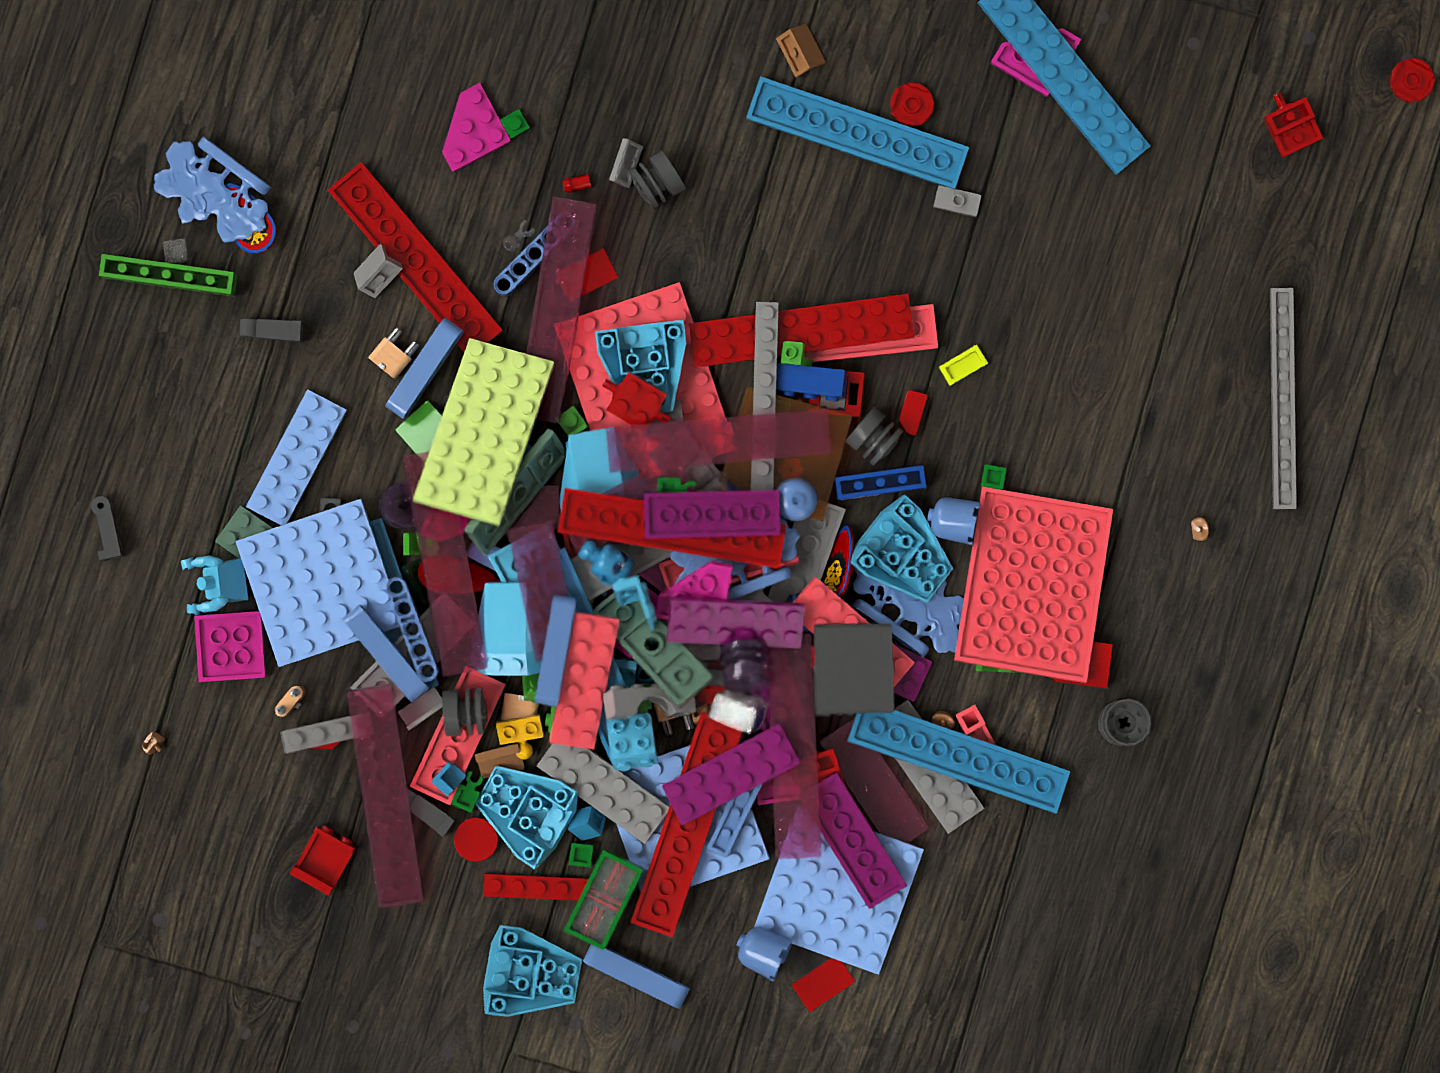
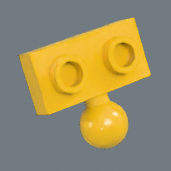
(520, 731)

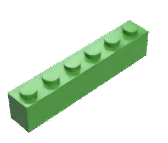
(168, 275)

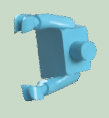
(220, 580)

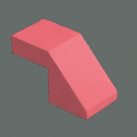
(973, 724)

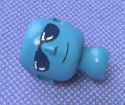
(608, 562)

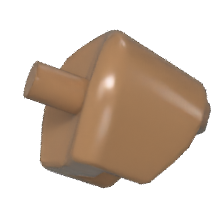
(1200, 529)
(703, 708)
(943, 719)
(152, 743)

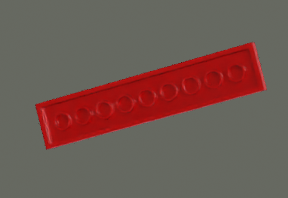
(422, 266)
(816, 326)
(624, 522)
(679, 844)

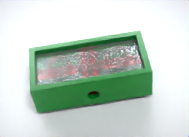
(603, 899)

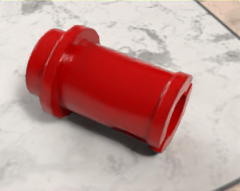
(576, 183)

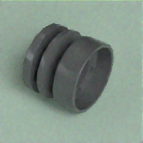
(657, 179)
(874, 436)
(463, 712)
(1136, 720)

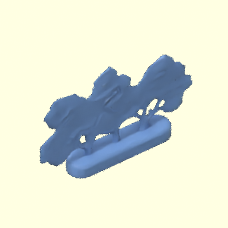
(205, 191)
(693, 562)
(940, 613)

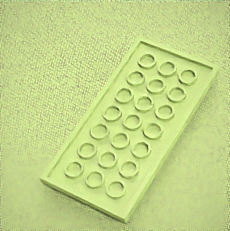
(484, 432)

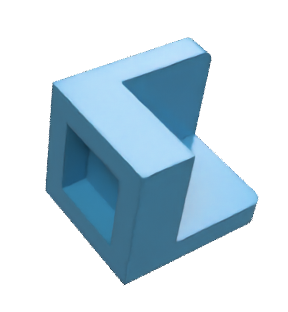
(448, 778)
(587, 823)

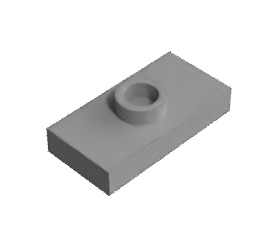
(626, 160)
(957, 201)

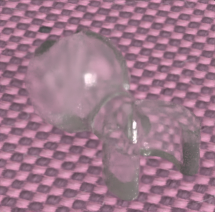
(514, 240)

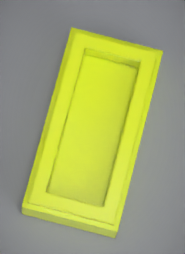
(963, 365)

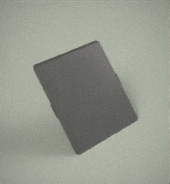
(853, 668)

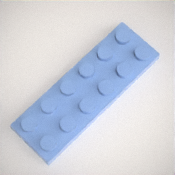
(296, 458)

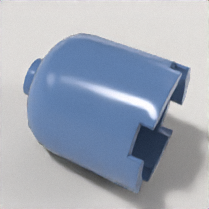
(796, 498)
(954, 519)
(763, 951)

